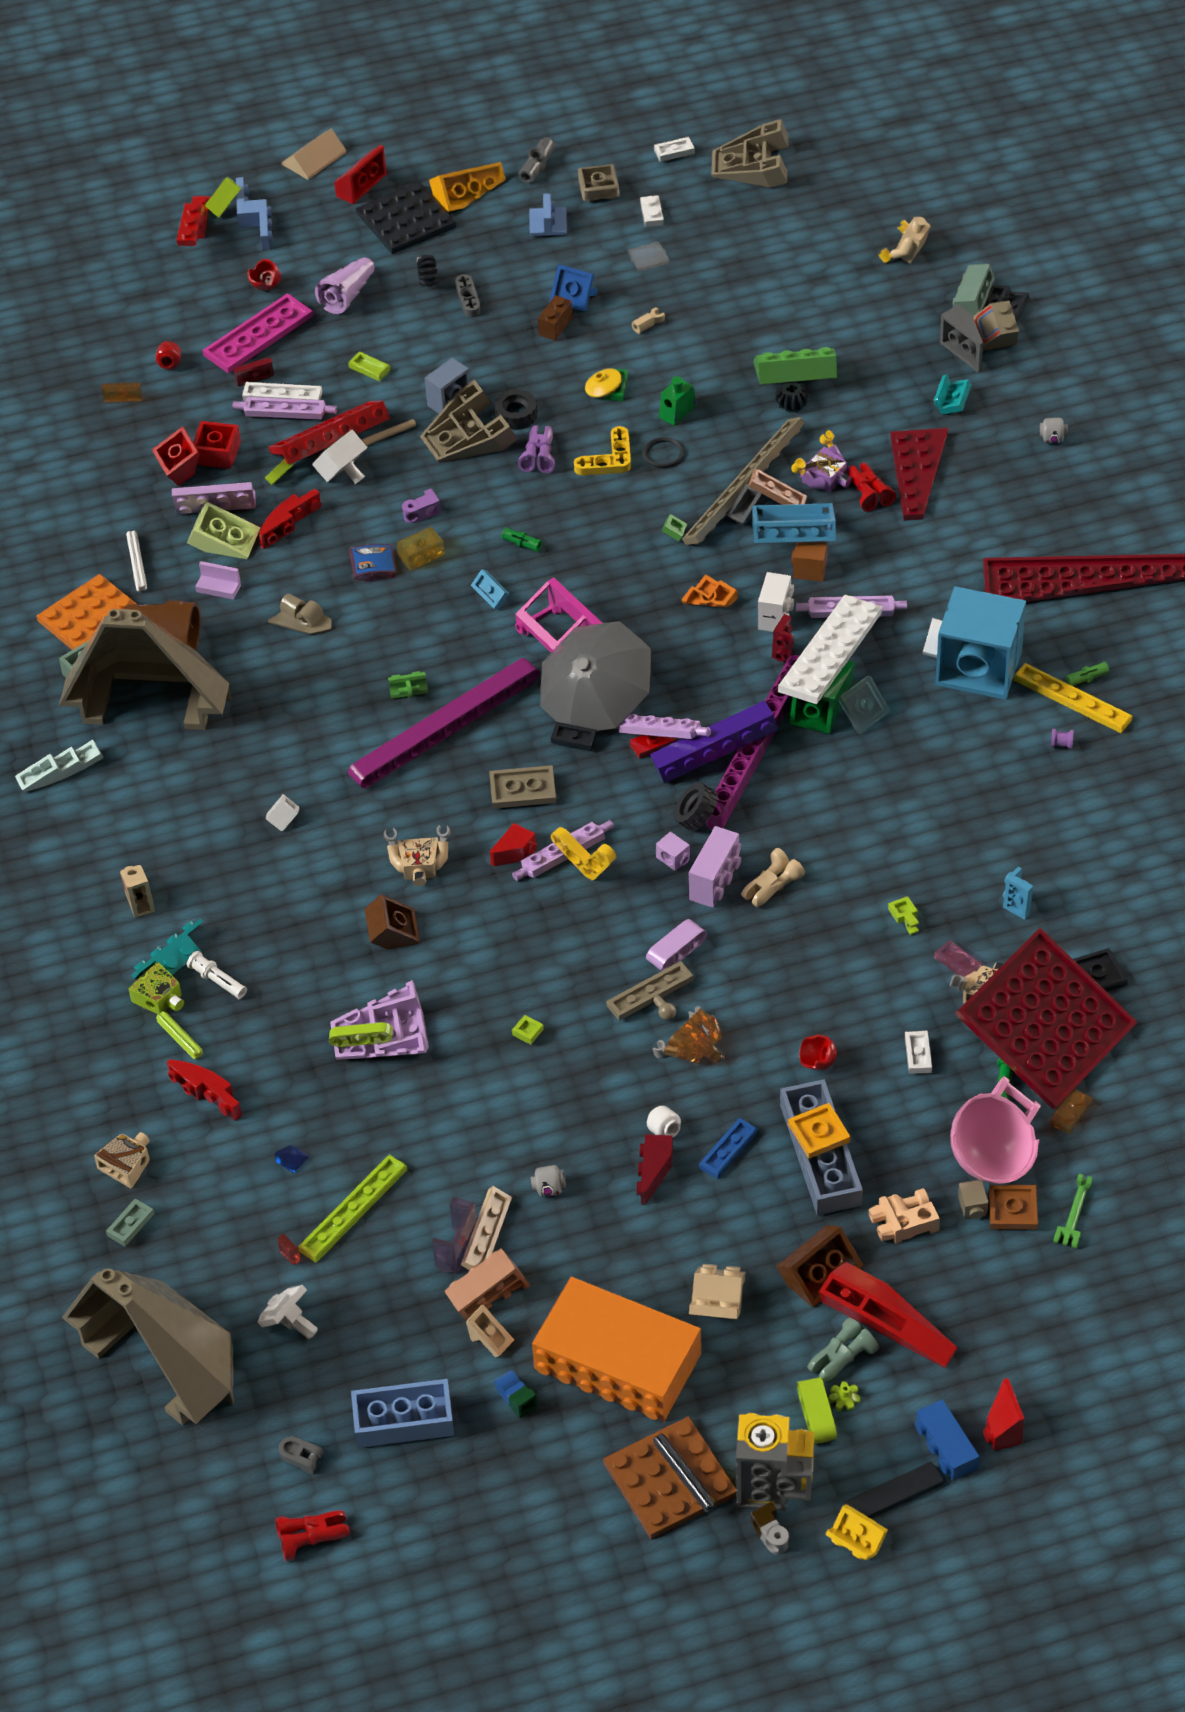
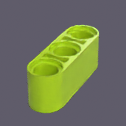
(817, 1410)

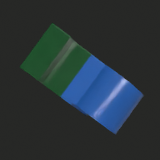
(516, 1393)

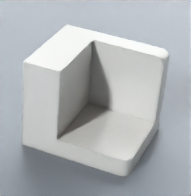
(282, 813)

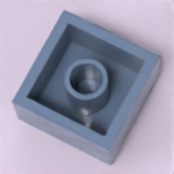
(445, 383)

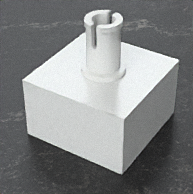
(341, 458)

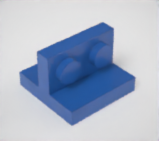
(574, 285)

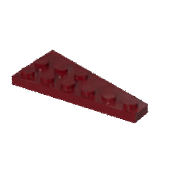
(916, 465)

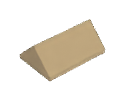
(316, 155)

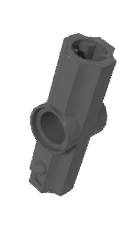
(537, 160)

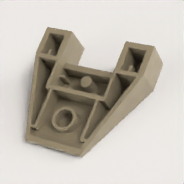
(750, 159)
(459, 431)

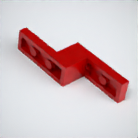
(193, 221)

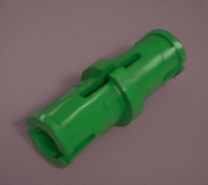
(510, 535)

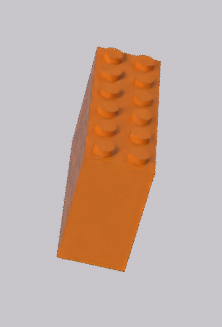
(617, 1349)

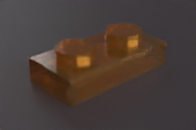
(1071, 1111)

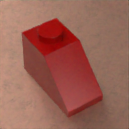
(513, 846)

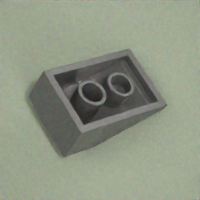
(961, 336)

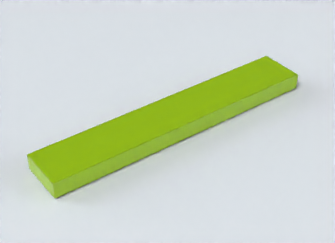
(352, 1208)

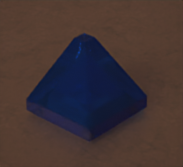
(290, 1158)

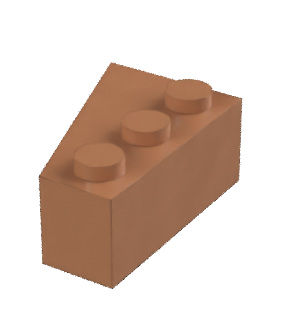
(485, 1284)

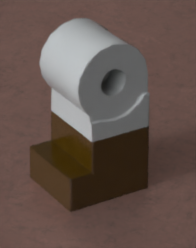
(771, 1533)

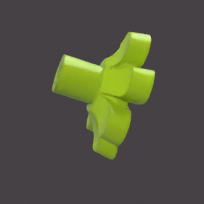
(844, 1396)

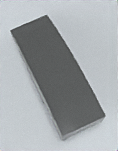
(742, 508)

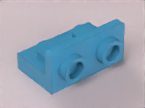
(1017, 894)

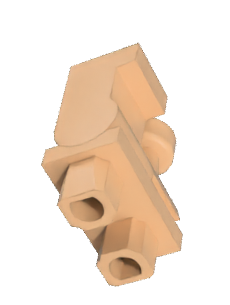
(901, 1222)

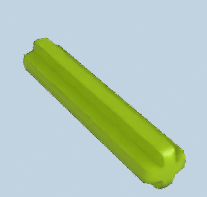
(179, 1035)

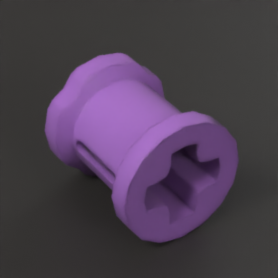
(1062, 738)

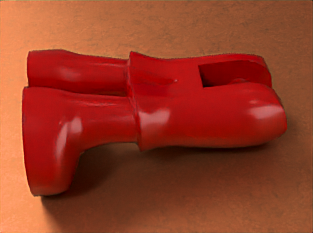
(871, 488)
(318, 1529)

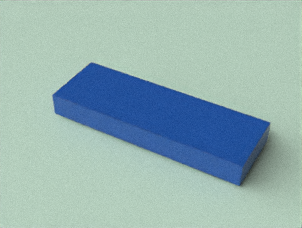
(728, 1148)

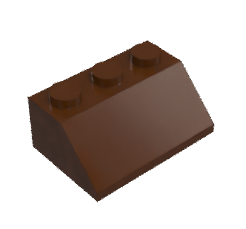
(815, 1260)

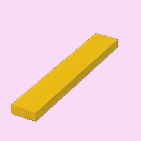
(1073, 698)

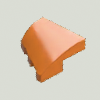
(711, 593)

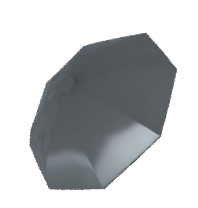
(596, 676)

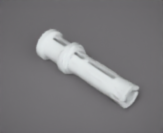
(210, 971)

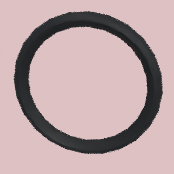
(663, 439)

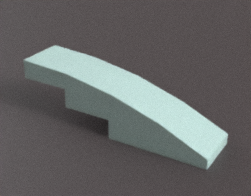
(54, 769)

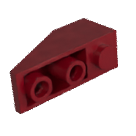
(656, 1164)

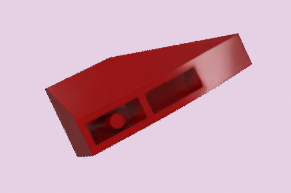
(884, 1311)

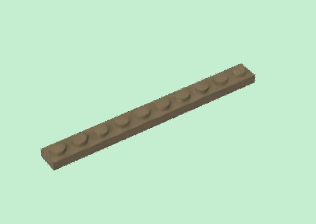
(761, 462)

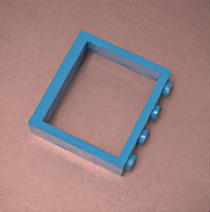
(793, 523)

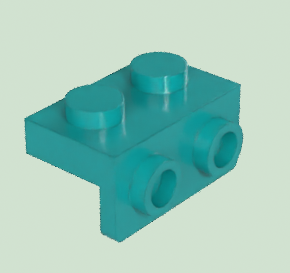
(951, 395)

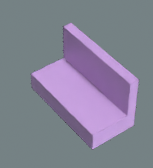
(218, 580)

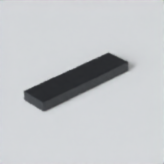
(897, 1491)

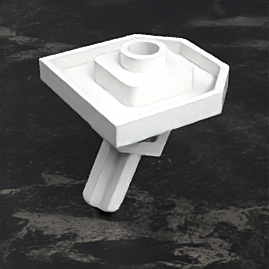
(284, 1310)

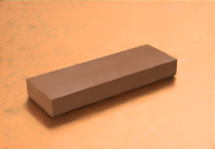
(775, 489)

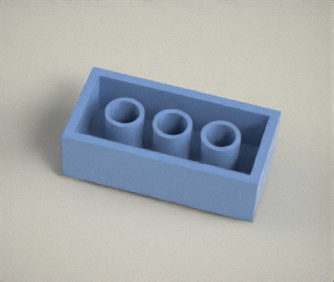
(402, 1413)

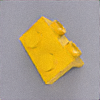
(857, 1533)

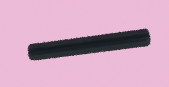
(684, 1473)

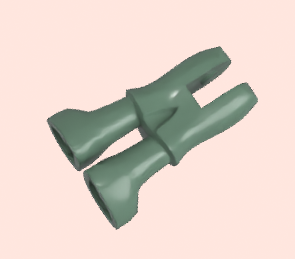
(837, 1355)

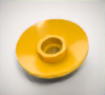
(603, 383)

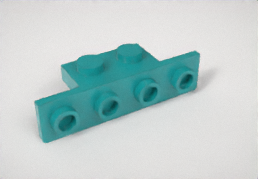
(173, 955)

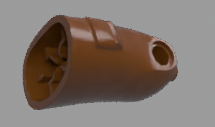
(176, 617)

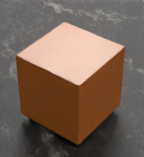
(810, 560)

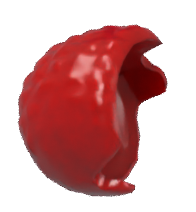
(817, 1052)

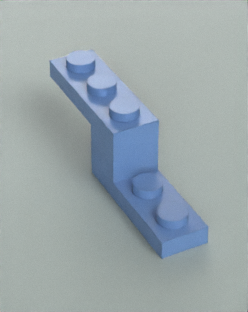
(254, 214)

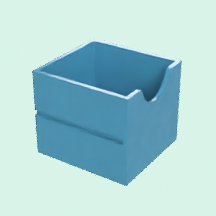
(980, 642)

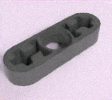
(466, 301)

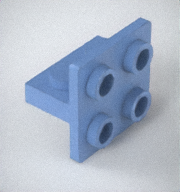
(548, 219)

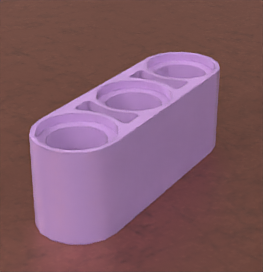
(676, 945)

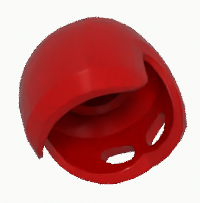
(262, 273)

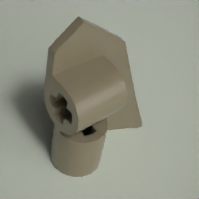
(301, 616)

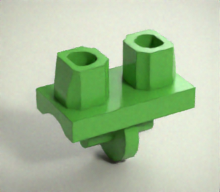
(408, 685)

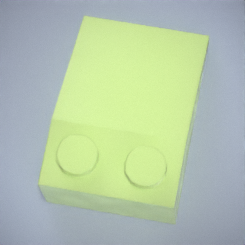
(223, 533)

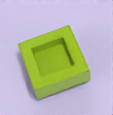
(527, 1029)

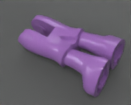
(538, 445)

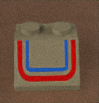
(997, 326)

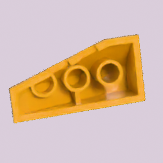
(463, 187)

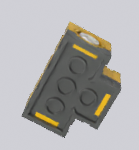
(772, 1462)

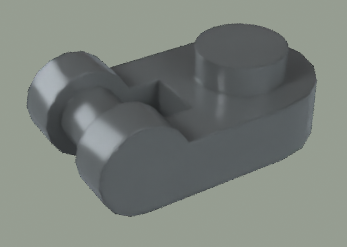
(292, 1449)

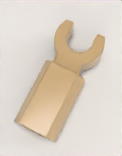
(647, 321)

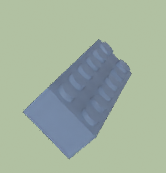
(832, 1174)

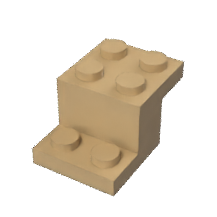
(717, 1291)

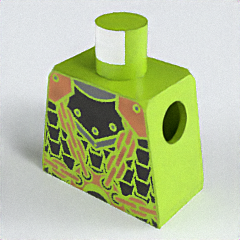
(157, 990)

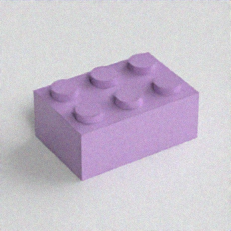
(714, 867)

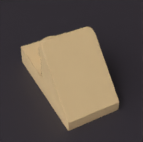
(489, 1331)

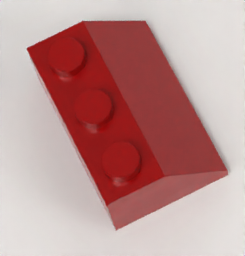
(362, 176)

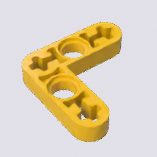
(612, 460)
(589, 865)

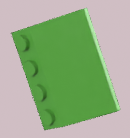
(796, 366)

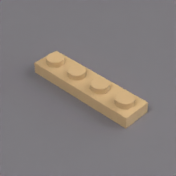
(486, 1227)

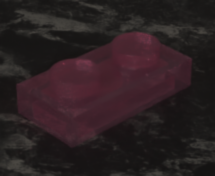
(956, 959)

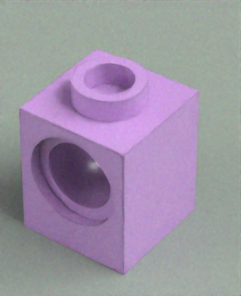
(673, 851)

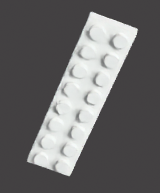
(830, 649)

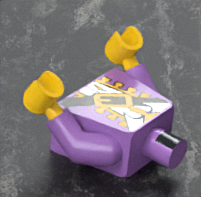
(825, 469)

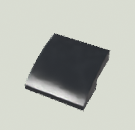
(1001, 293)

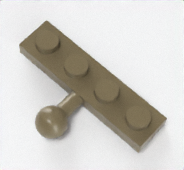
(651, 991)

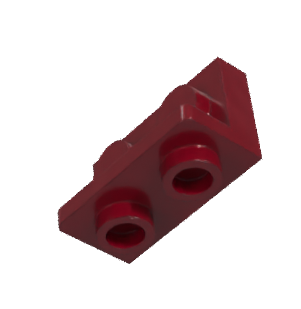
(783, 639)

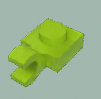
(905, 911)

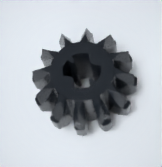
(427, 270)
(791, 395)

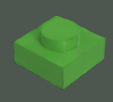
(674, 527)

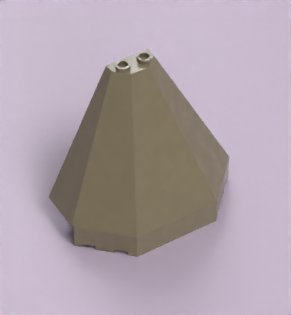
(138, 649)
(183, 1339)

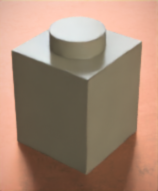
(973, 1199)

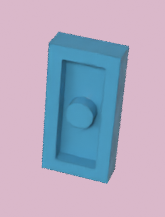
(490, 589)

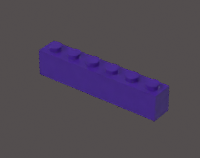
(724, 738)

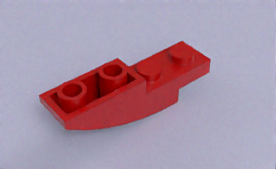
(284, 516)
(203, 1082)

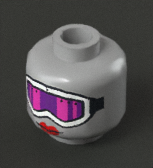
(1053, 430)
(548, 1181)

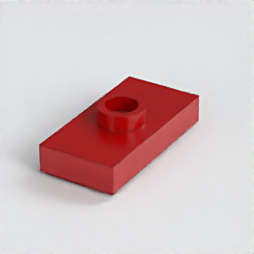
(648, 744)

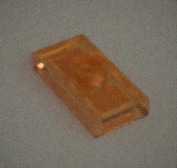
(122, 392)

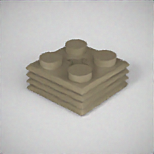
(598, 182)

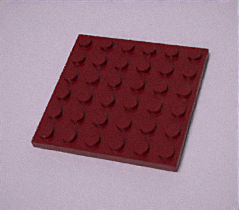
(1046, 1018)

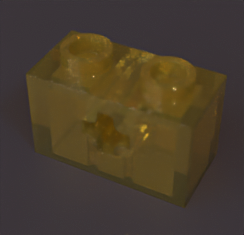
(420, 548)

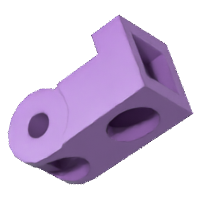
(421, 507)

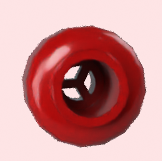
(168, 355)

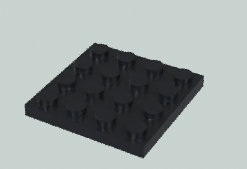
(405, 217)

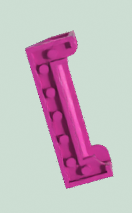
(559, 601)

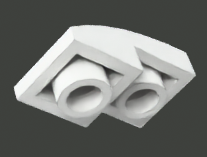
(931, 644)

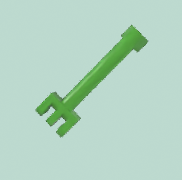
(1069, 1231)

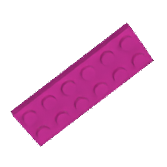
(257, 333)

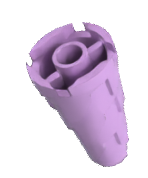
(344, 285)

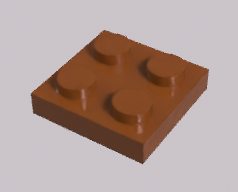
(1013, 1207)

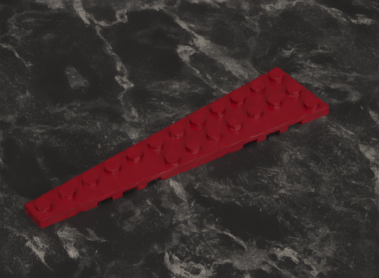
(1075, 575)

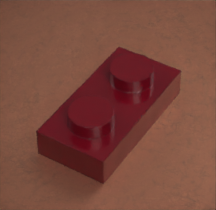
(254, 371)

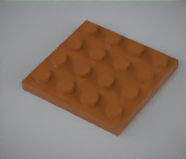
(654, 1487)

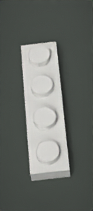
(282, 391)

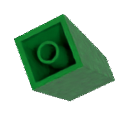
(823, 715)

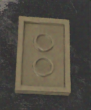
(522, 786)

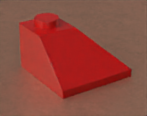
(1005, 1419)

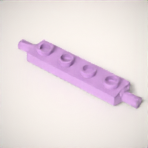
(284, 408)
(823, 606)
(663, 727)
(552, 855)

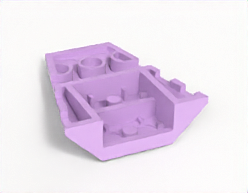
(398, 1009)

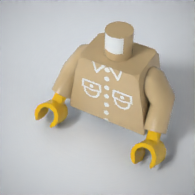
(911, 241)

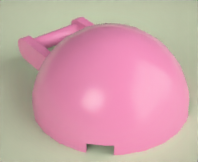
(994, 1136)

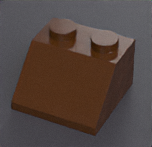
(391, 923)

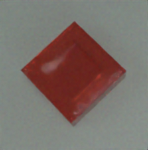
(288, 1249)

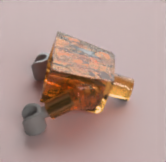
(693, 1039)

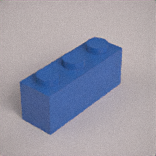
(946, 1440)

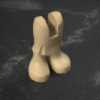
(768, 883)

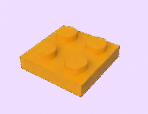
(819, 1130)

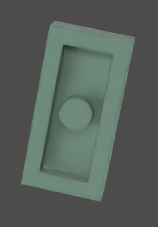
(130, 1222)

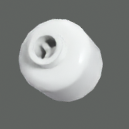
(663, 1121)

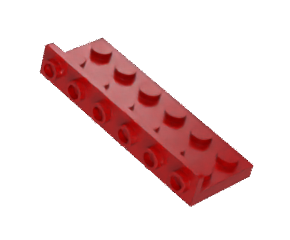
(330, 431)

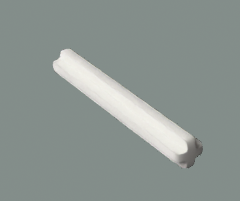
(136, 560)

